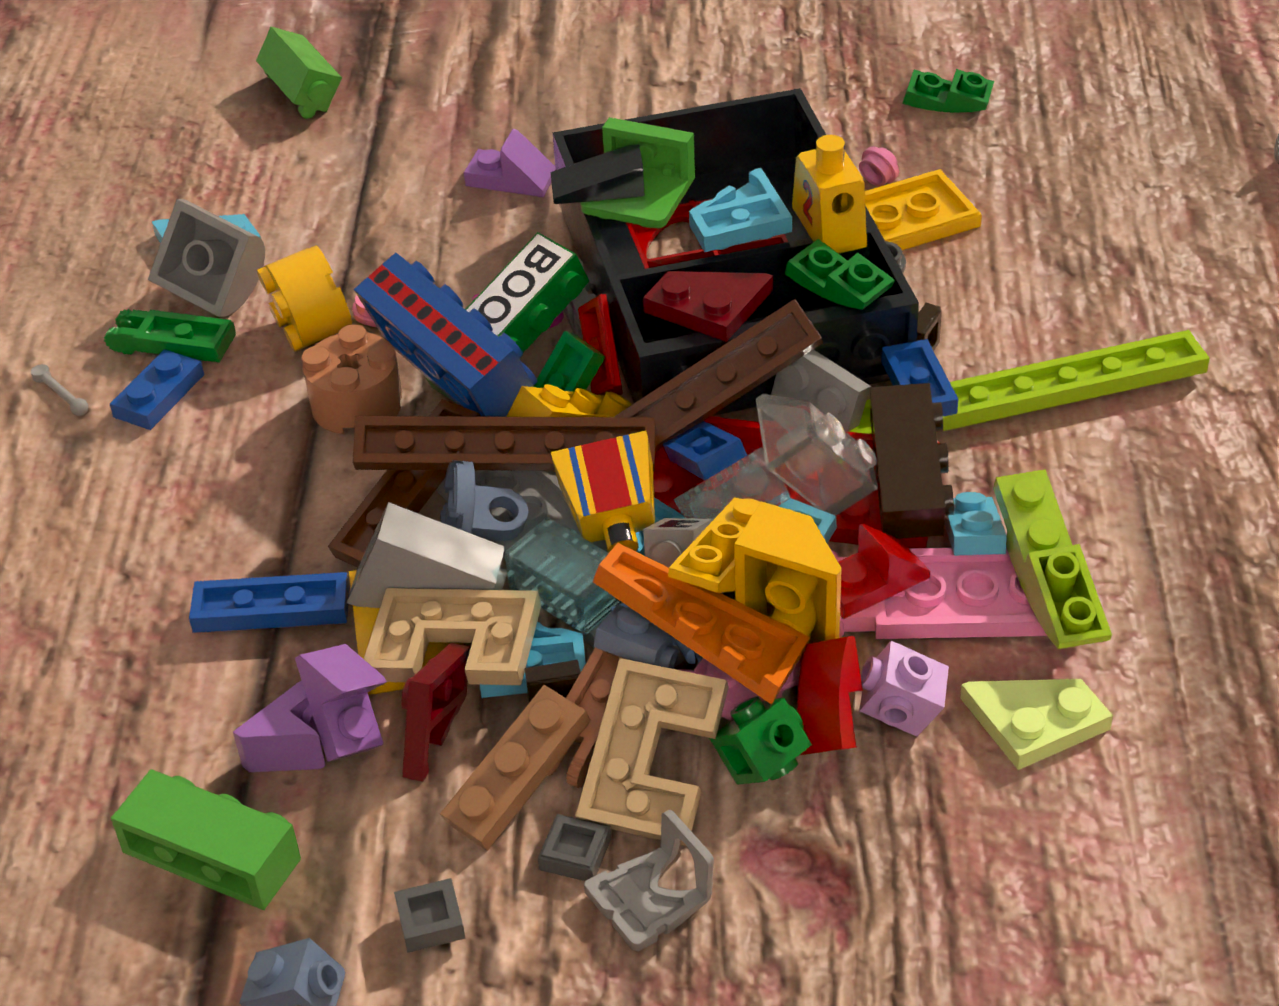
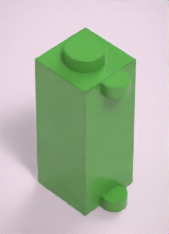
(298, 71)

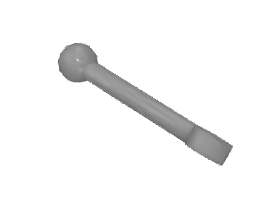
(42, 374)

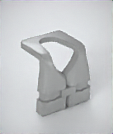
(632, 891)

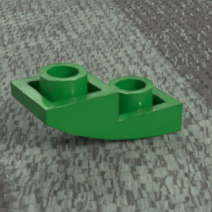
(964, 94)
(831, 276)

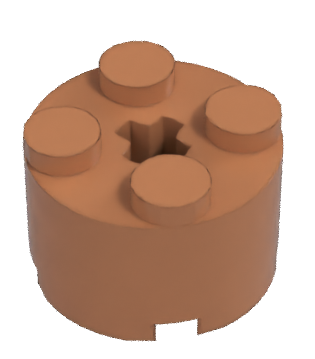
(351, 378)

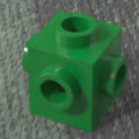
(761, 740)

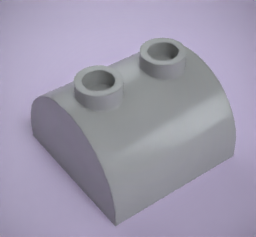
(207, 260)

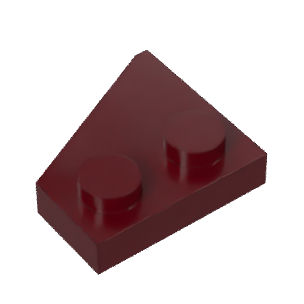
(708, 300)

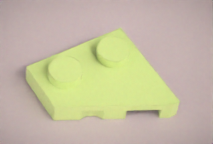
(1036, 716)

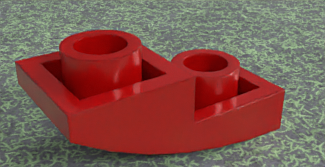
(826, 678)

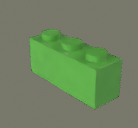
(207, 838)

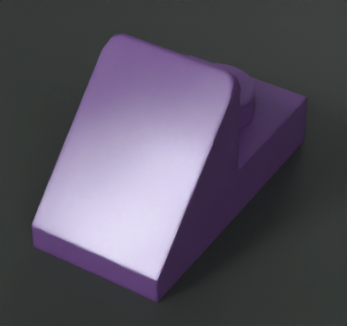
(514, 169)
(338, 697)
(281, 736)

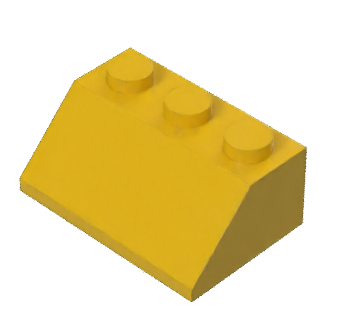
(789, 572)

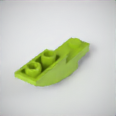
(1047, 563)

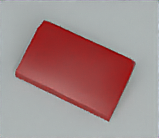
(598, 333)

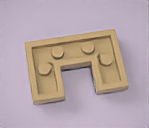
(494, 621)
(639, 705)

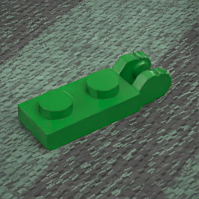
(181, 333)

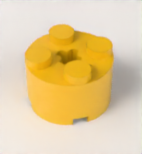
(305, 297)

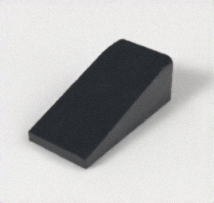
(602, 177)

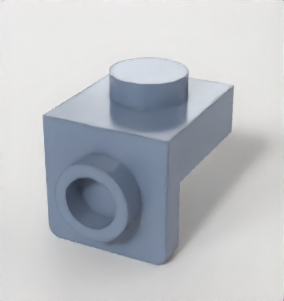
(635, 638)
(293, 976)

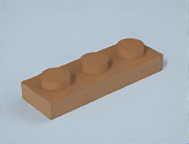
(515, 767)

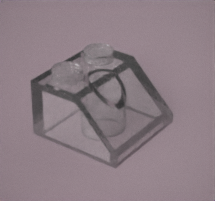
(815, 453)

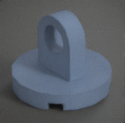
(470, 505)

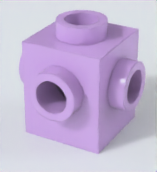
(903, 688)

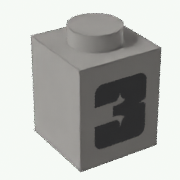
(671, 537)

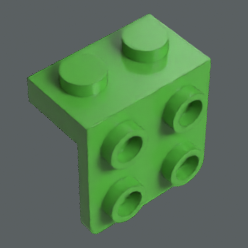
(666, 169)

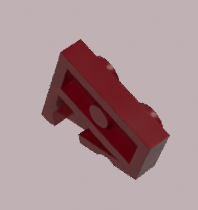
(431, 704)

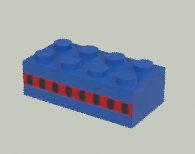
(443, 338)

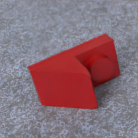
(877, 571)

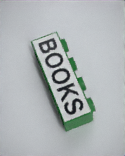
(530, 292)

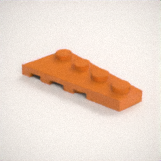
(716, 627)

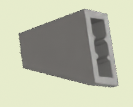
(423, 554)

